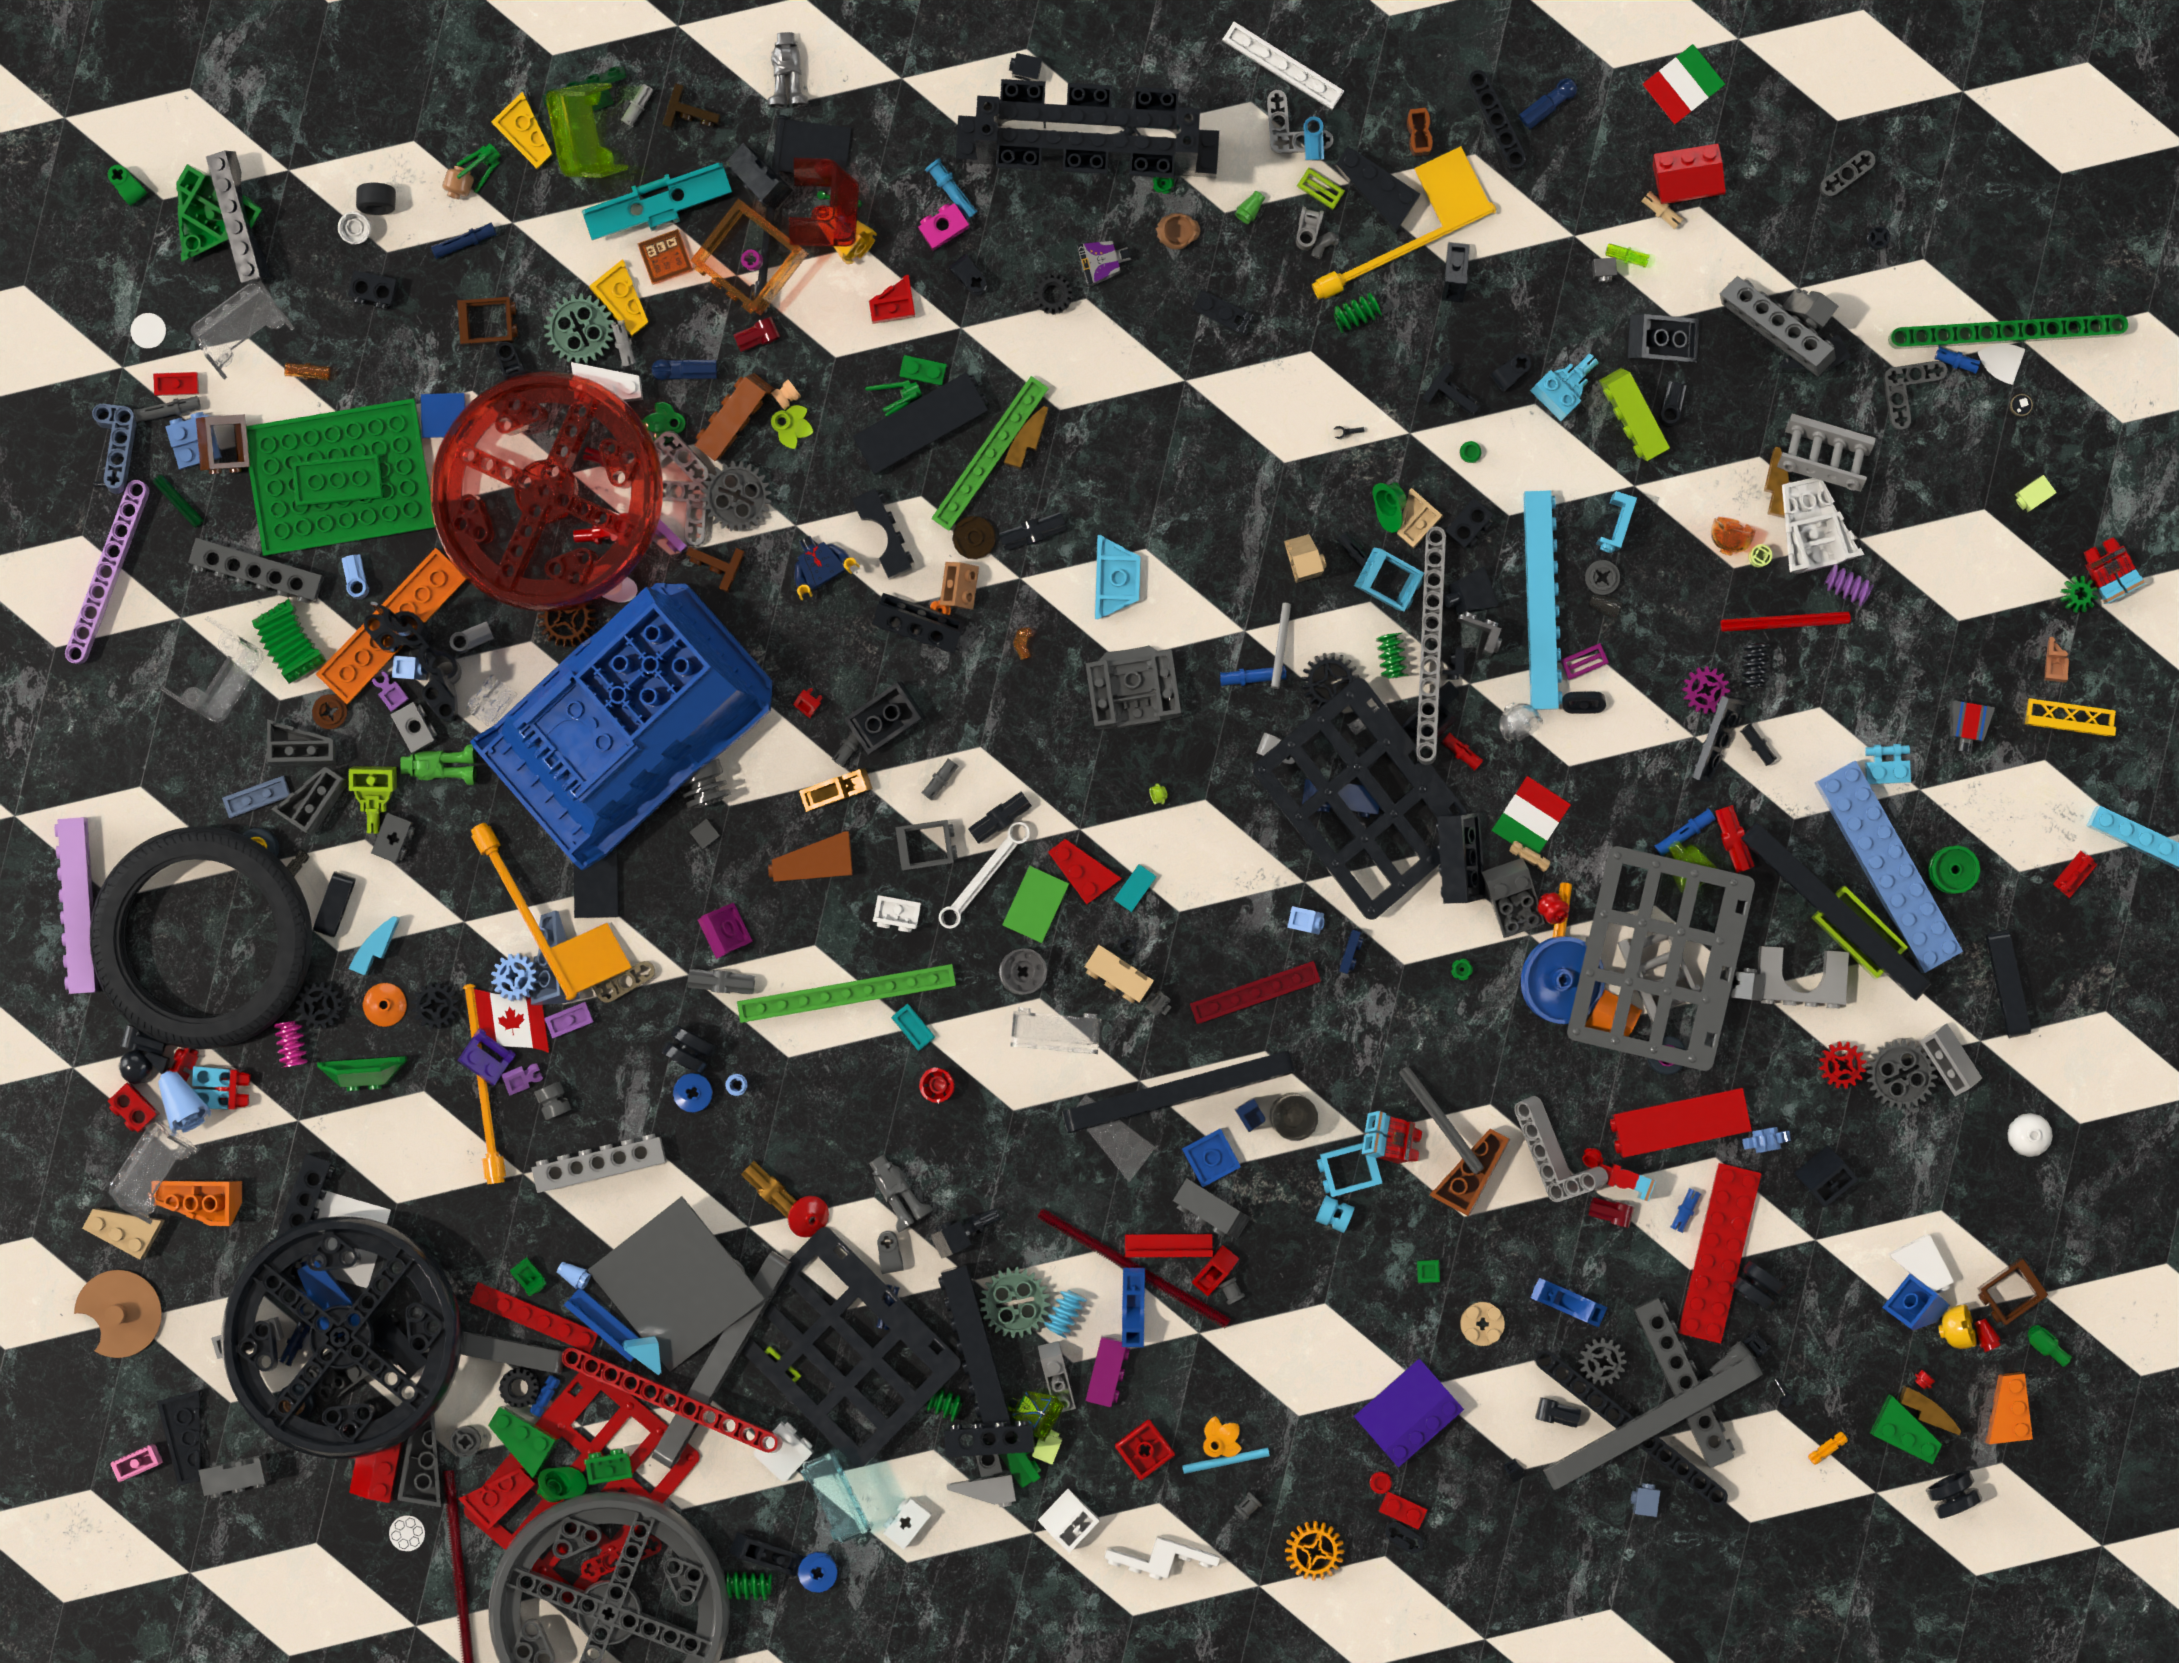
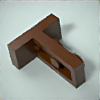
(717, 566)

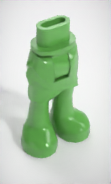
(429, 765)

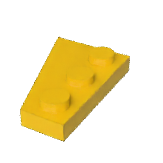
(522, 130)
(619, 296)

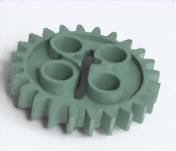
(596, 320)
(1019, 1322)

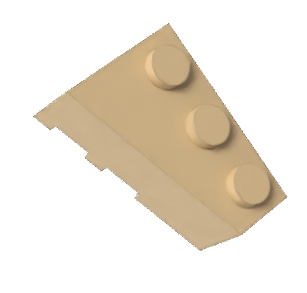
(1304, 558)
(1118, 974)
(123, 1230)

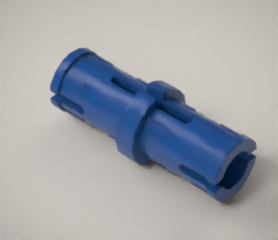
(1957, 360)
(1685, 1210)

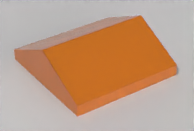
(1603, 1014)

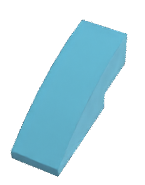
(374, 946)

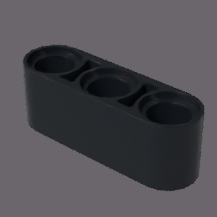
(334, 904)

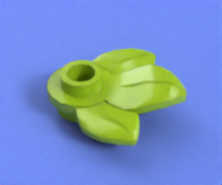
(795, 425)

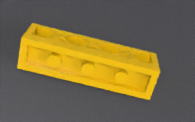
(2086, 727)

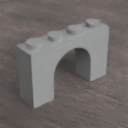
(1830, 990)

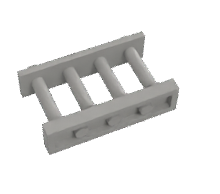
(1830, 435)
(1646, 998)

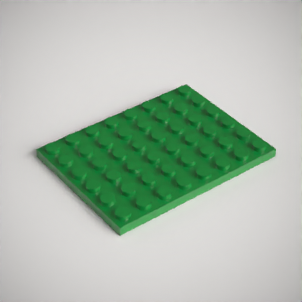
(379, 429)

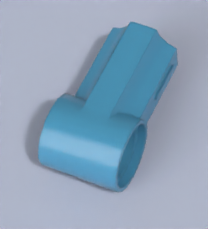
(1313, 141)

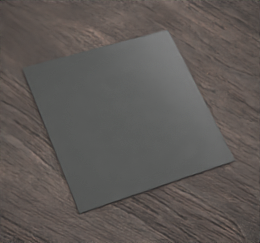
(676, 1283)

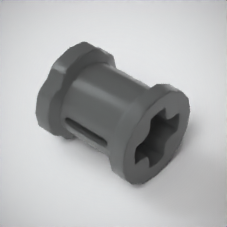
(1231, 1290)
(1248, 1506)

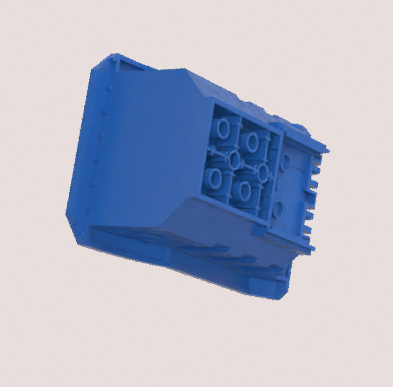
(627, 720)

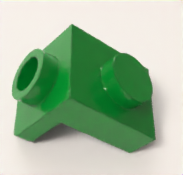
(528, 1276)

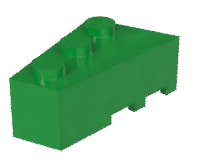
(1904, 1431)
(523, 1439)

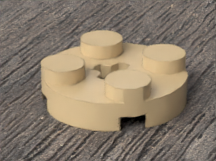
(1474, 1314)

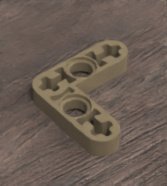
(618, 990)

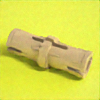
(1662, 210)

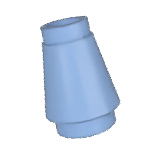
(730, 1084)
(574, 1275)

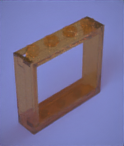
(775, 283)

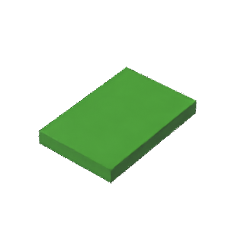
(1035, 904)

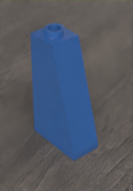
(325, 1291)

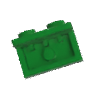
(608, 1467)
(1021, 1467)

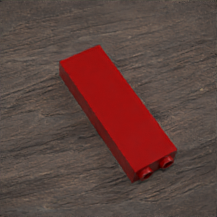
(1680, 1122)

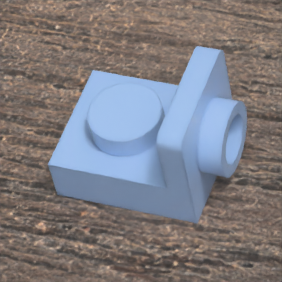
(408, 668)
(1306, 920)

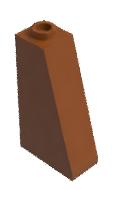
(819, 860)

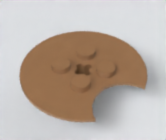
(124, 1310)

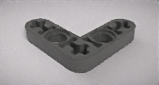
(1900, 387)

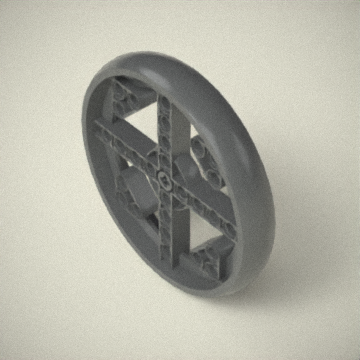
(586, 1512)

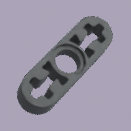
(1856, 159)

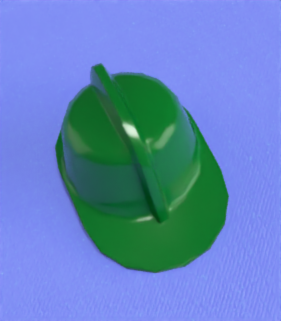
(1389, 505)
(561, 1484)

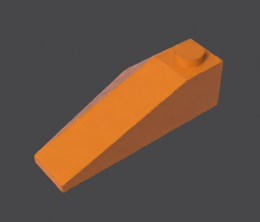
(207, 1201)

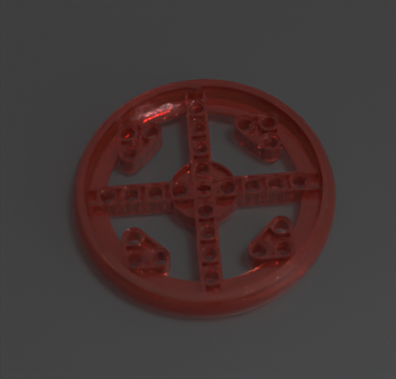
(642, 475)

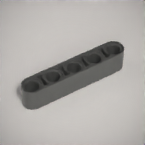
(512, 1352)

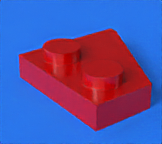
(893, 303)

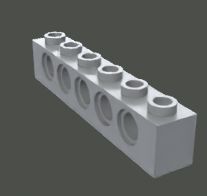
(545, 1182)

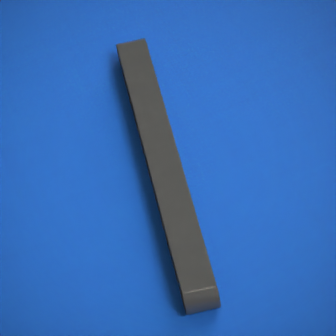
(721, 1361)
(1652, 1422)

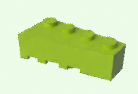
(1634, 413)

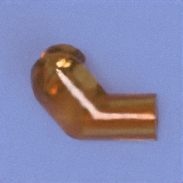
(1020, 642)

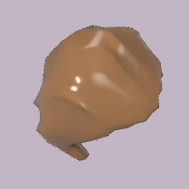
(1177, 230)

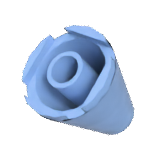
(181, 1103)

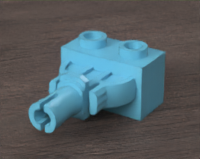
(1561, 389)

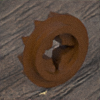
(320, 707)

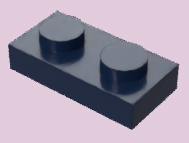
(1354, 943)

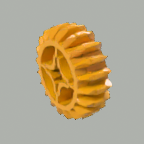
(1326, 1555)

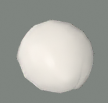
(354, 227)

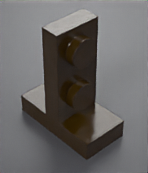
(687, 112)

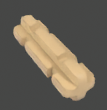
(1530, 856)

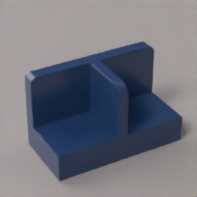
(1250, 1114)

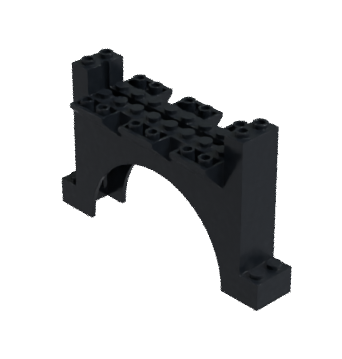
(1189, 154)

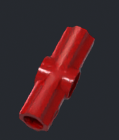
(1731, 838)

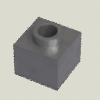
(1604, 269)

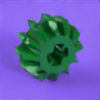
(2084, 589)

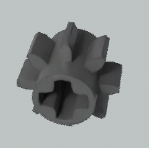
(1158, 1003)

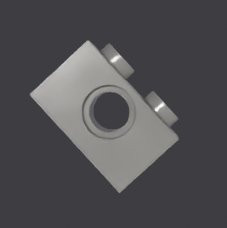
(403, 720)

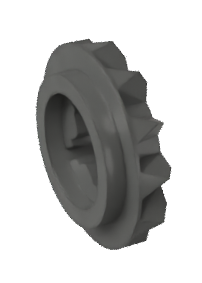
(1602, 566)

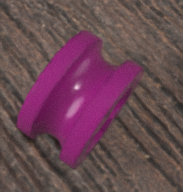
(746, 255)

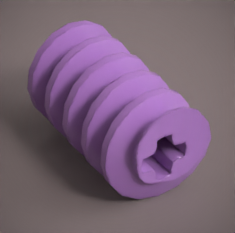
(1848, 585)

